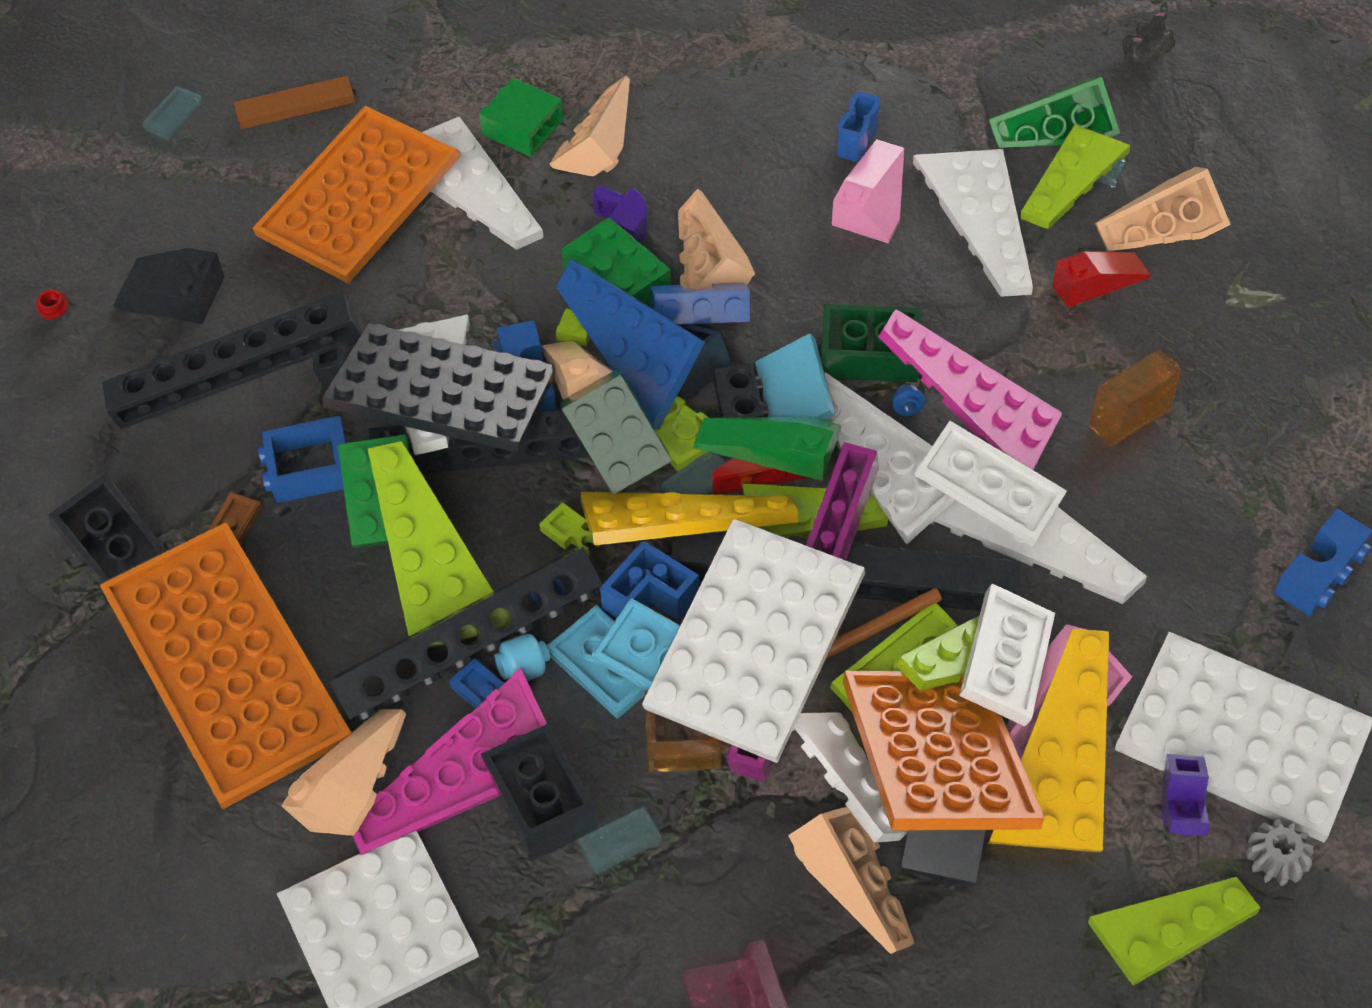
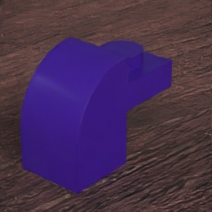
(625, 210)
(1185, 794)

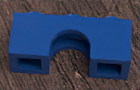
(714, 305)
(523, 342)
(1311, 582)

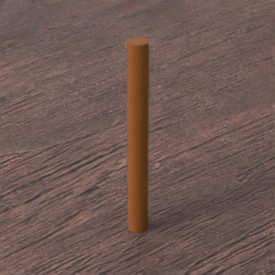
(884, 621)

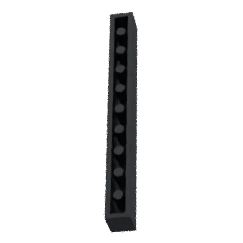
(889, 572)

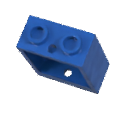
(305, 482)

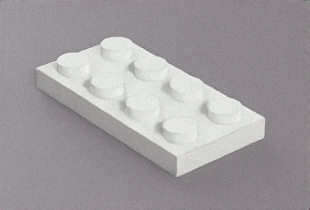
(990, 483)
(1007, 655)

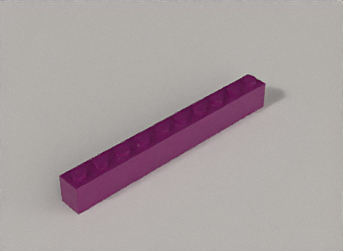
(831, 534)

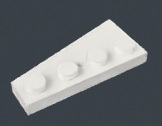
(848, 770)

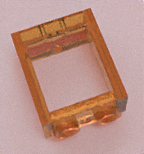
(1135, 398)
(680, 754)

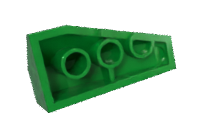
(1053, 116)
(781, 443)

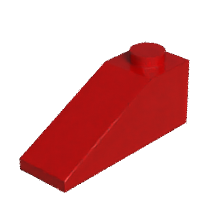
(1096, 274)
(736, 472)

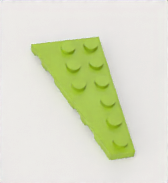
(426, 551)

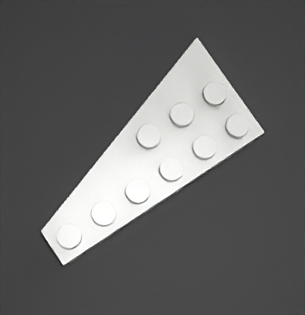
(481, 189)
(981, 206)
(900, 494)
(1061, 547)

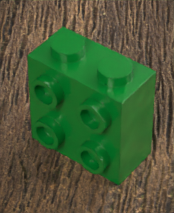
(521, 117)

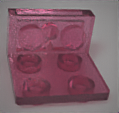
(737, 983)

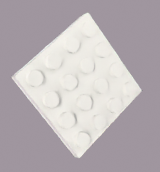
(377, 925)

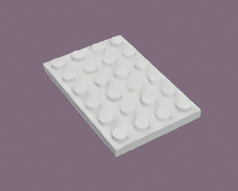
(754, 640)
(1259, 735)

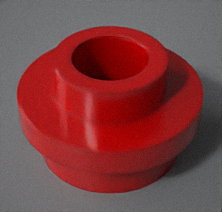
(51, 304)

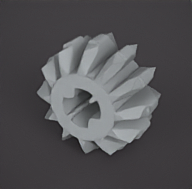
(1280, 852)

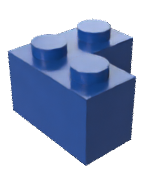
(650, 579)

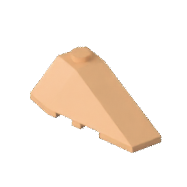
(599, 135)
(1171, 212)
(710, 249)
(573, 366)
(338, 787)
(846, 864)

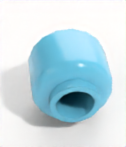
(522, 652)

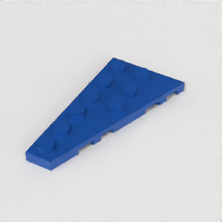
(632, 337)

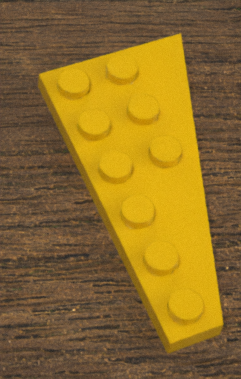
(671, 514)
(1069, 751)

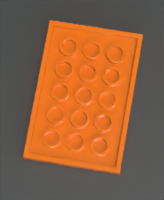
(356, 193)
(939, 757)

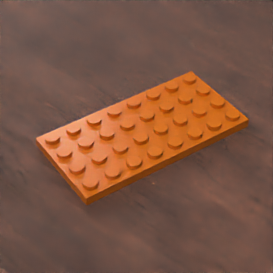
(225, 664)

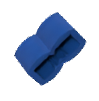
(858, 126)

